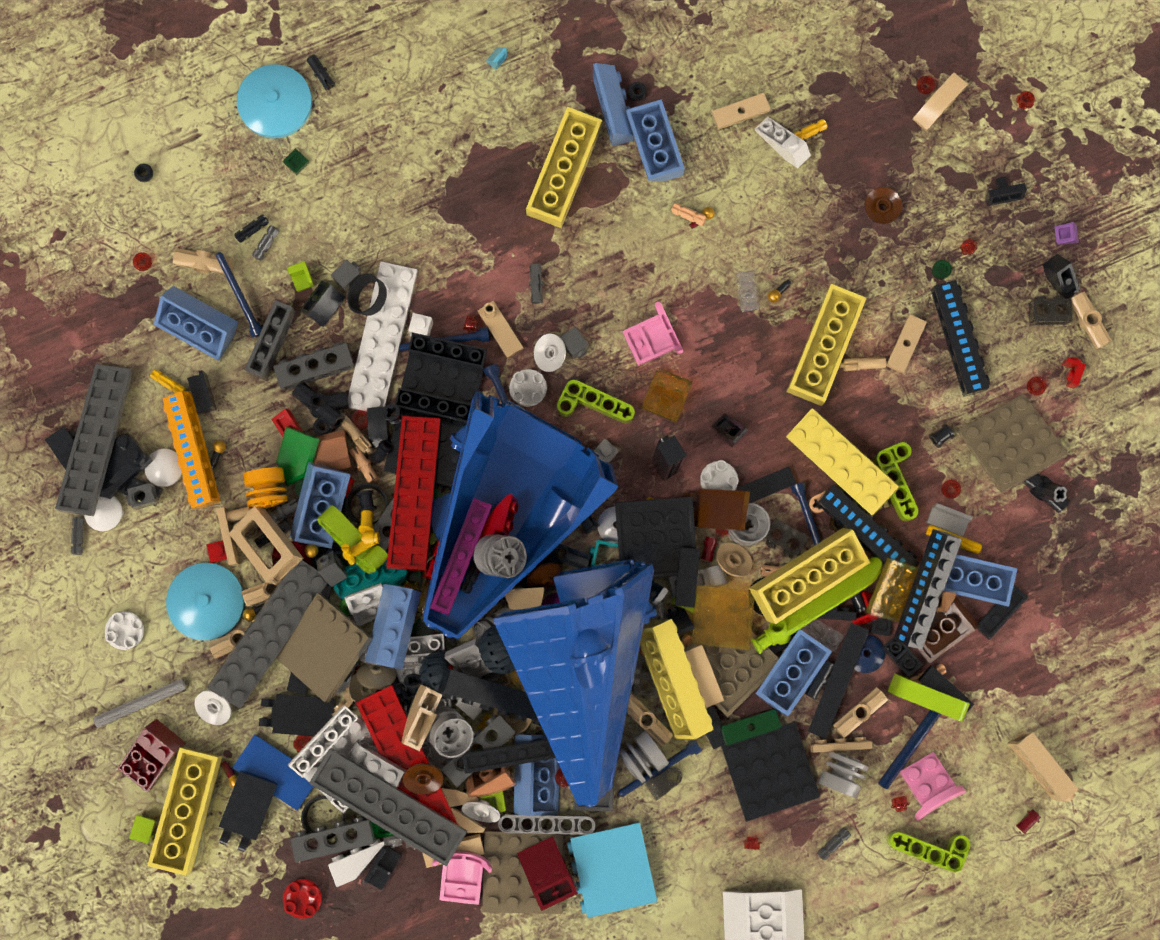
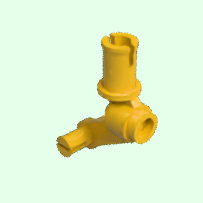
(369, 538)

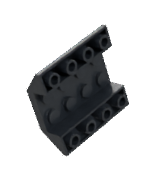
(441, 377)

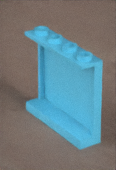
(612, 870)

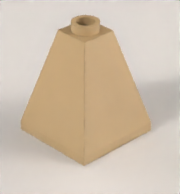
(525, 598)

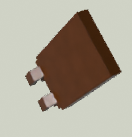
(720, 509)

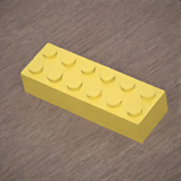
(564, 167)
(826, 345)
(843, 461)
(809, 575)
(674, 680)
(185, 811)

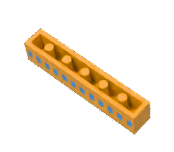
(191, 450)

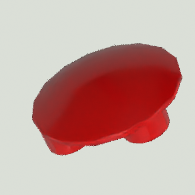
(302, 898)

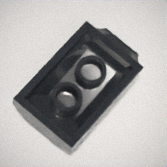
(124, 464)

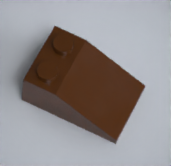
(948, 630)

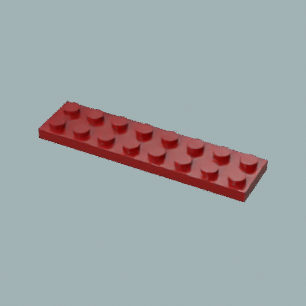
(414, 493)
(386, 725)

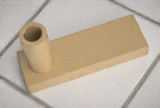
(500, 329)
(225, 518)

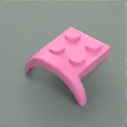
(652, 337)
(930, 784)
(463, 877)

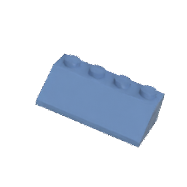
(612, 103)
(655, 141)
(195, 322)
(320, 489)
(981, 580)
(393, 626)
(793, 673)
(536, 784)

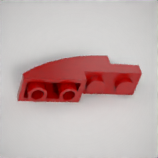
(501, 519)

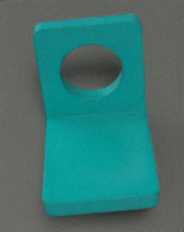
(593, 552)

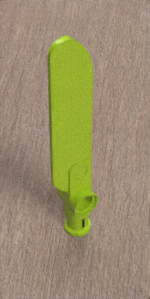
(782, 631)

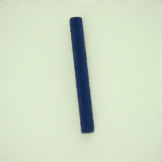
(908, 749)

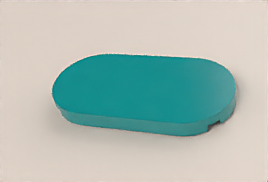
(359, 580)

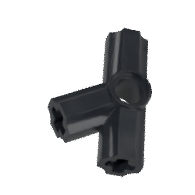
(328, 404)
(1047, 491)
(573, 557)

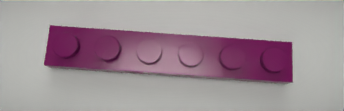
(461, 556)

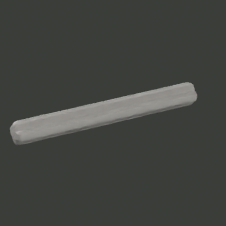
(139, 703)

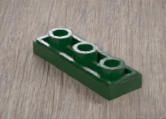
(760, 724)

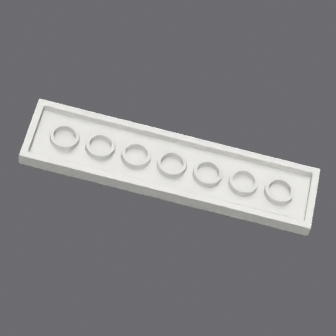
(382, 339)

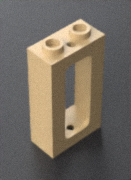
(289, 554)
(1043, 767)

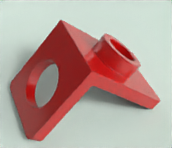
(867, 618)

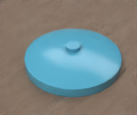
(274, 101)
(205, 601)

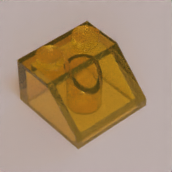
(666, 395)

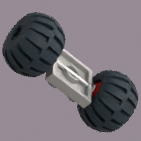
(471, 658)

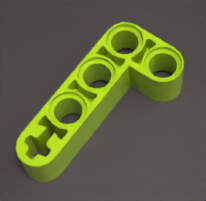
(597, 405)
(892, 466)
(345, 533)
(928, 697)
(926, 848)

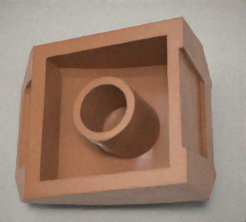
(334, 451)
(490, 781)

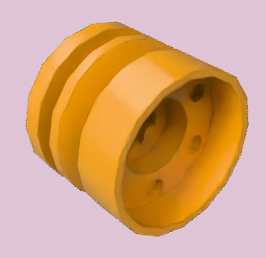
(265, 483)

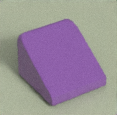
(1066, 233)

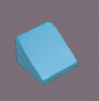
(497, 57)

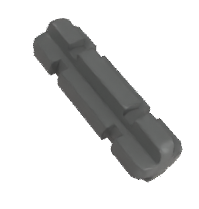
(265, 242)
(77, 536)
(834, 843)

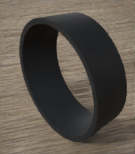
(355, 290)
(352, 493)
(304, 815)

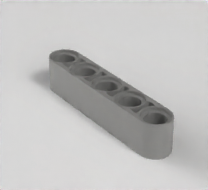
(555, 829)

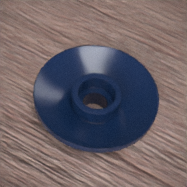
(876, 656)

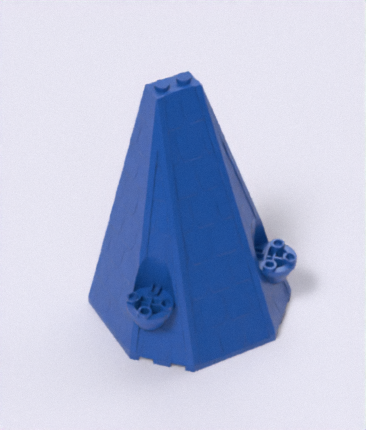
(543, 468)
(581, 666)

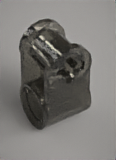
(661, 785)

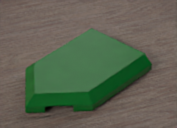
(295, 453)

